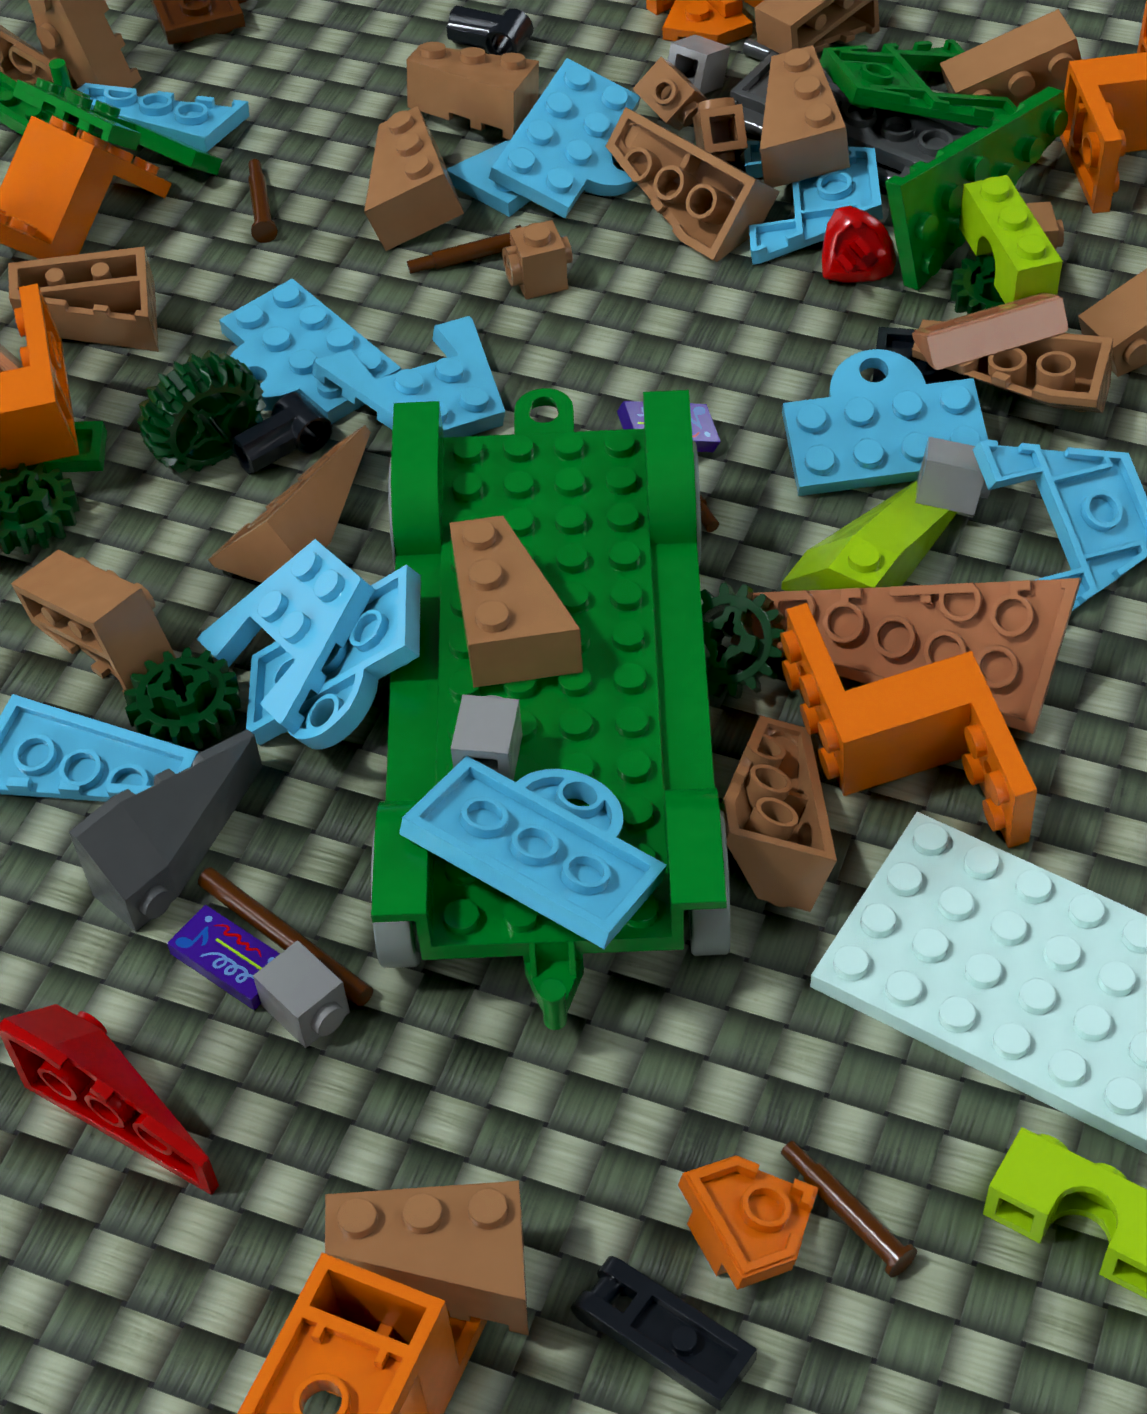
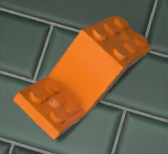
(1105, 118)
(60, 185)
(36, 398)
(909, 726)
(364, 1342)

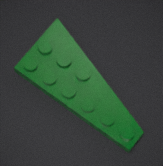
(929, 199)

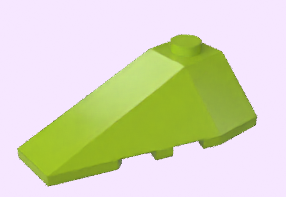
(874, 548)

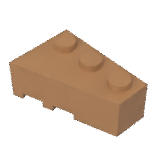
(804, 23)
(84, 40)
(95, 295)
(509, 609)
(94, 613)

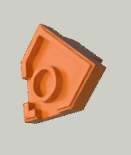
(710, 19)
(746, 1218)

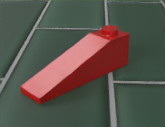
(85, 1074)

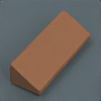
(992, 330)

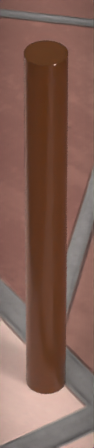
(278, 930)

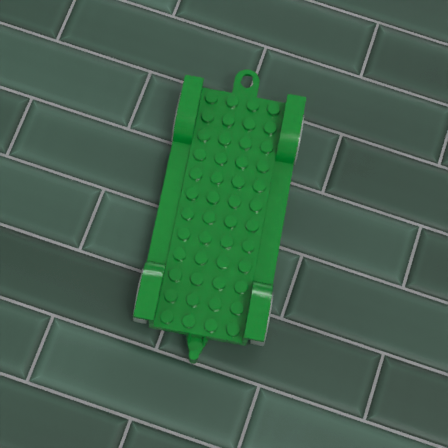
(621, 547)

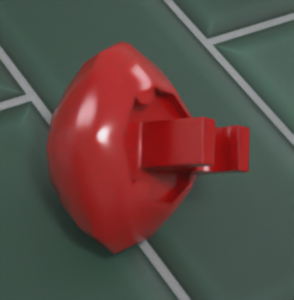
(856, 247)

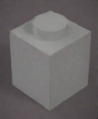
(700, 61)
(950, 477)
(488, 732)
(302, 994)

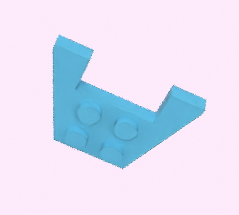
(814, 203)
(458, 382)
(1090, 500)
(307, 611)

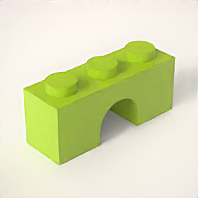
(1000, 222)
(1047, 1181)

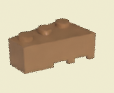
(1016, 62)
(472, 85)
(801, 121)
(408, 181)
(1125, 319)
(442, 1241)

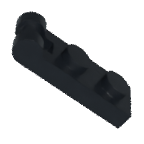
(666, 1332)

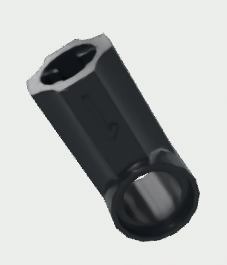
(490, 31)
(292, 426)

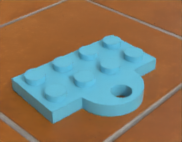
(564, 142)
(283, 336)
(876, 429)
(379, 644)
(539, 844)

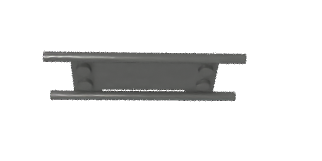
(896, 136)

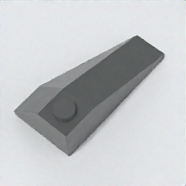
(150, 843)

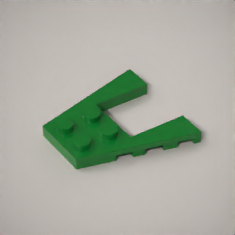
(890, 82)
(106, 122)

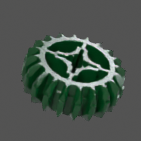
(199, 411)

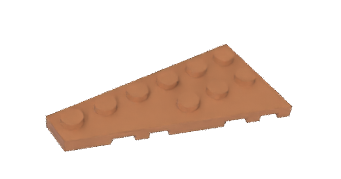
(894, 629)

